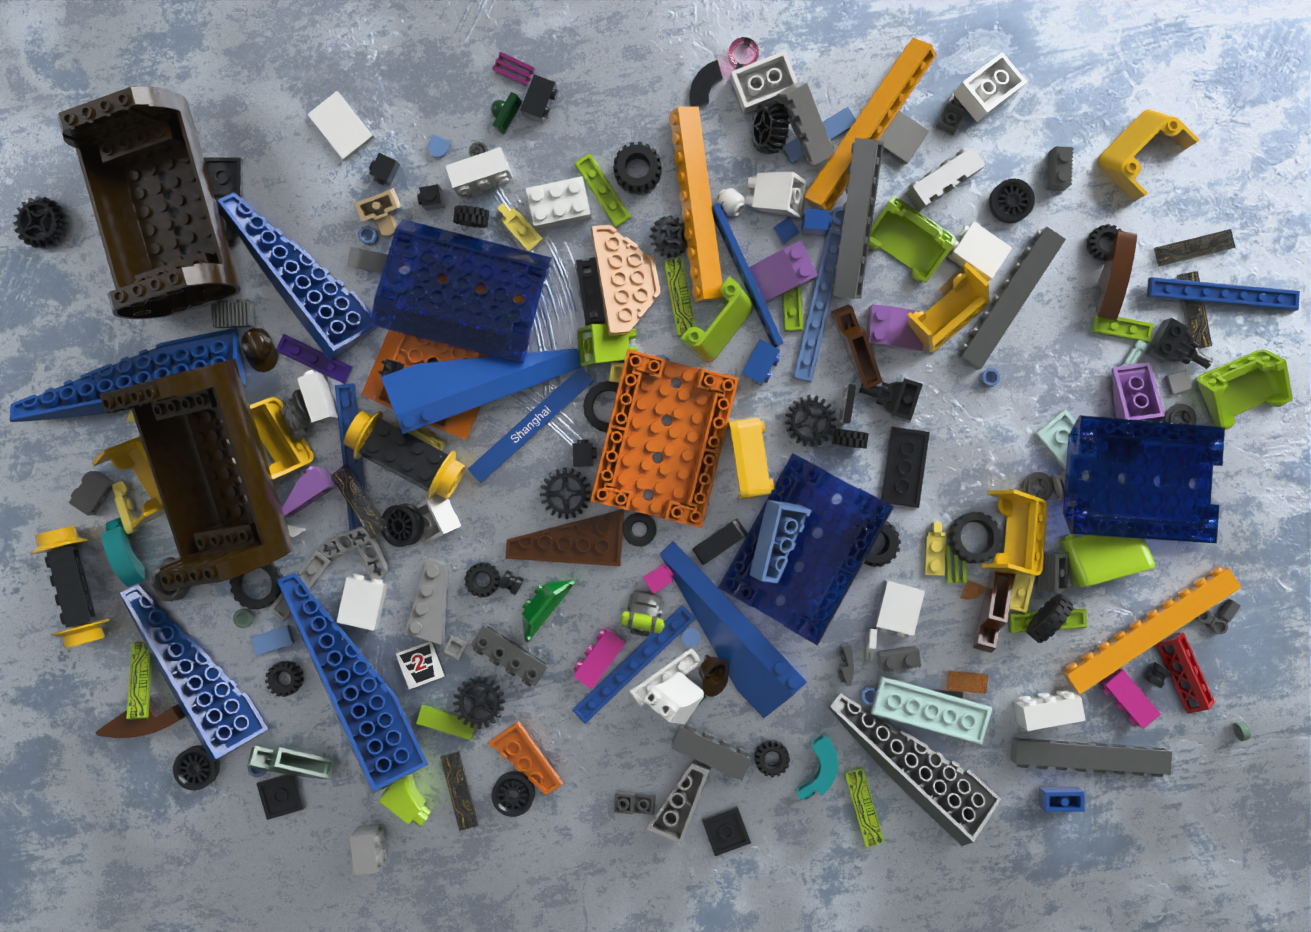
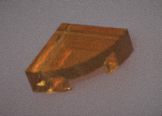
(972, 590)

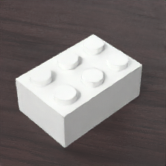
(762, 81)
(989, 87)
(479, 172)
(558, 203)
(1049, 710)

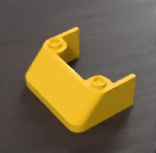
(1118, 158)
(951, 312)
(286, 452)
(133, 455)
(750, 458)
(1023, 535)

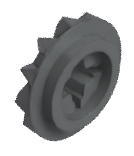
(1187, 412)
(1045, 481)

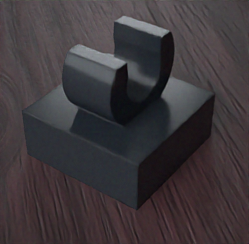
(390, 366)

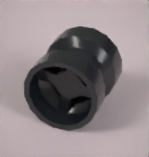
(511, 582)
(1159, 671)

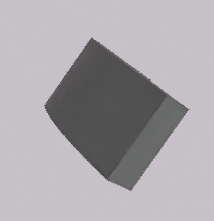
(951, 115)
(366, 259)
(847, 669)
(634, 803)

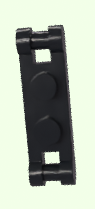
(590, 291)

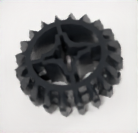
(770, 127)
(29, 222)
(807, 412)
(549, 493)
(469, 716)

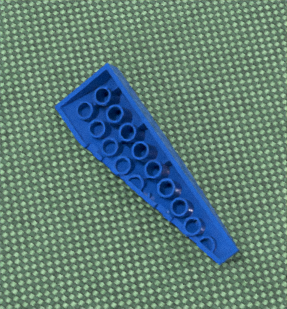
(316, 298)
(447, 388)
(753, 662)
(206, 695)

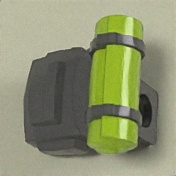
(643, 614)

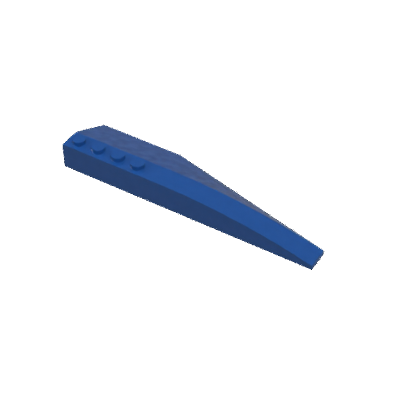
(82, 395)
(358, 694)

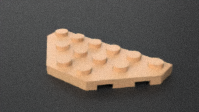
(626, 279)

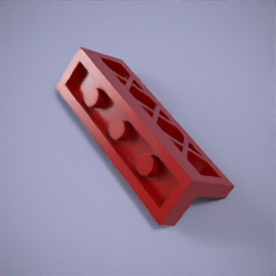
(1192, 671)

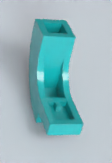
(120, 555)
(826, 770)

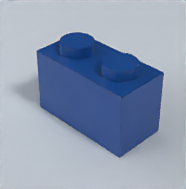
(815, 222)
(761, 362)
(1062, 799)

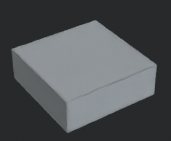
(1178, 382)
(455, 647)

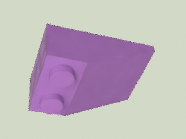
(783, 271)
(890, 328)
(1136, 393)
(308, 489)

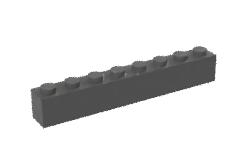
(858, 218)
(1011, 298)
(1091, 756)

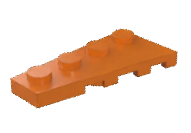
(523, 753)

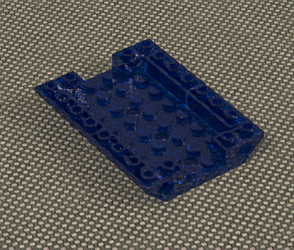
(454, 310)
(1141, 453)
(828, 561)

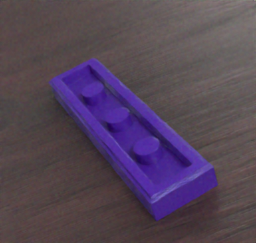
(314, 359)

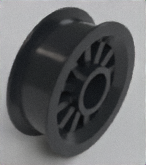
(1019, 185)
(412, 523)
(204, 777)
(498, 802)

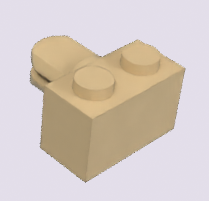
(379, 209)

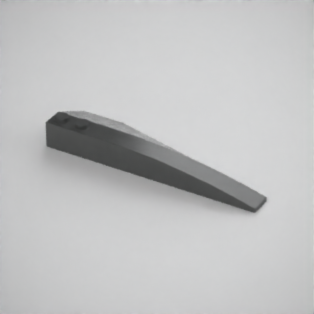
(939, 786)

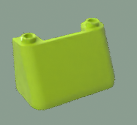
(911, 238)
(710, 343)
(1244, 385)
(1104, 558)

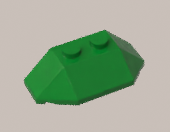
(543, 605)

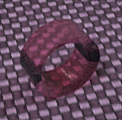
(742, 41)

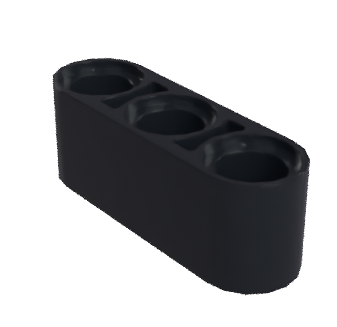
(720, 541)

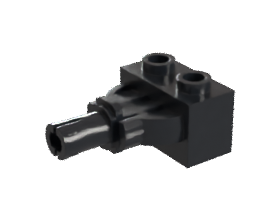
(1175, 345)
(897, 397)

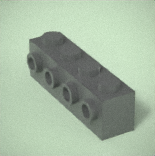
(510, 655)
(711, 751)

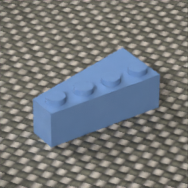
(776, 539)

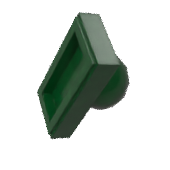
(505, 111)

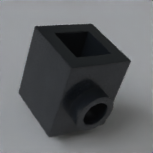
(383, 169)
(431, 197)
(583, 453)

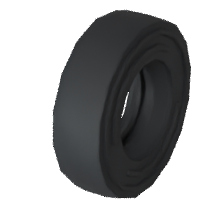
(630, 537)

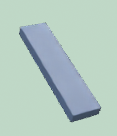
(834, 127)

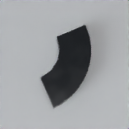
(703, 82)

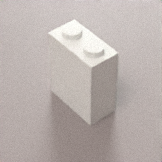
(980, 250)
(317, 397)
(362, 602)
(898, 608)

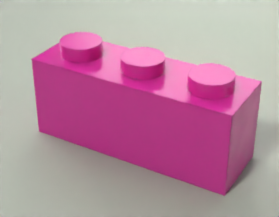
(599, 657)
(1129, 699)

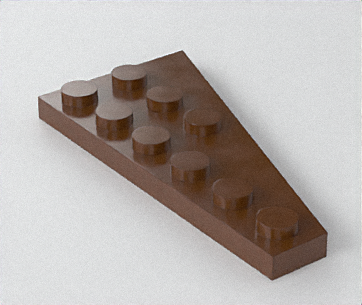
(580, 542)

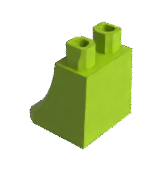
(598, 347)
(406, 801)

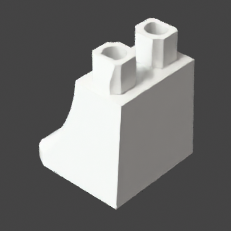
(777, 193)
(675, 698)

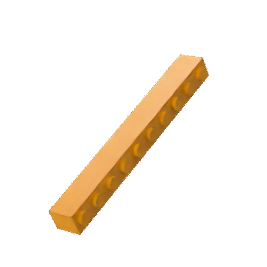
(871, 121)
(696, 204)
(1151, 629)

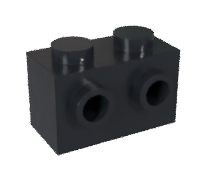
(539, 98)

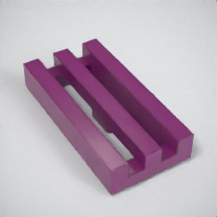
(498, 62)

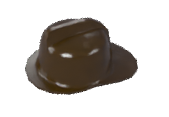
(259, 350)
(714, 675)

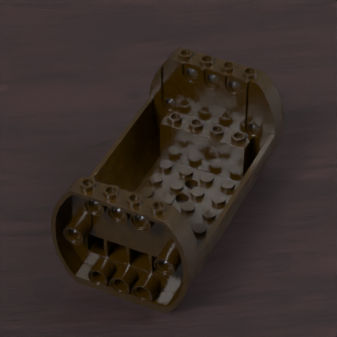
(123, 151)
(195, 474)

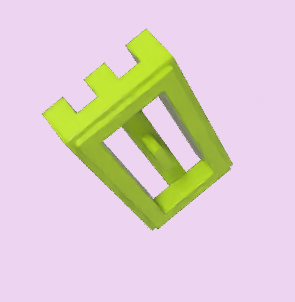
(956, 568)

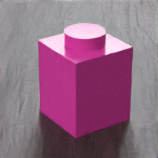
(658, 578)

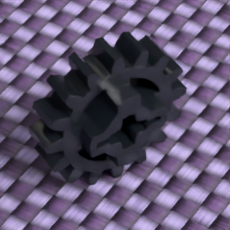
(662, 233)

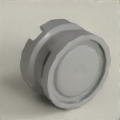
(1059, 484)

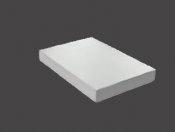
(340, 125)

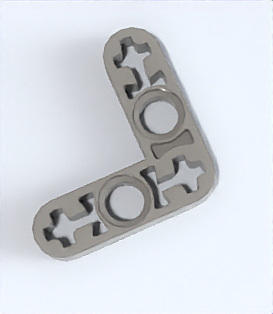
(361, 544)

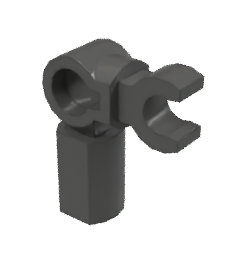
(1226, 614)

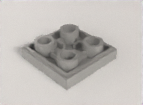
(903, 137)

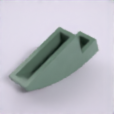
(291, 762)

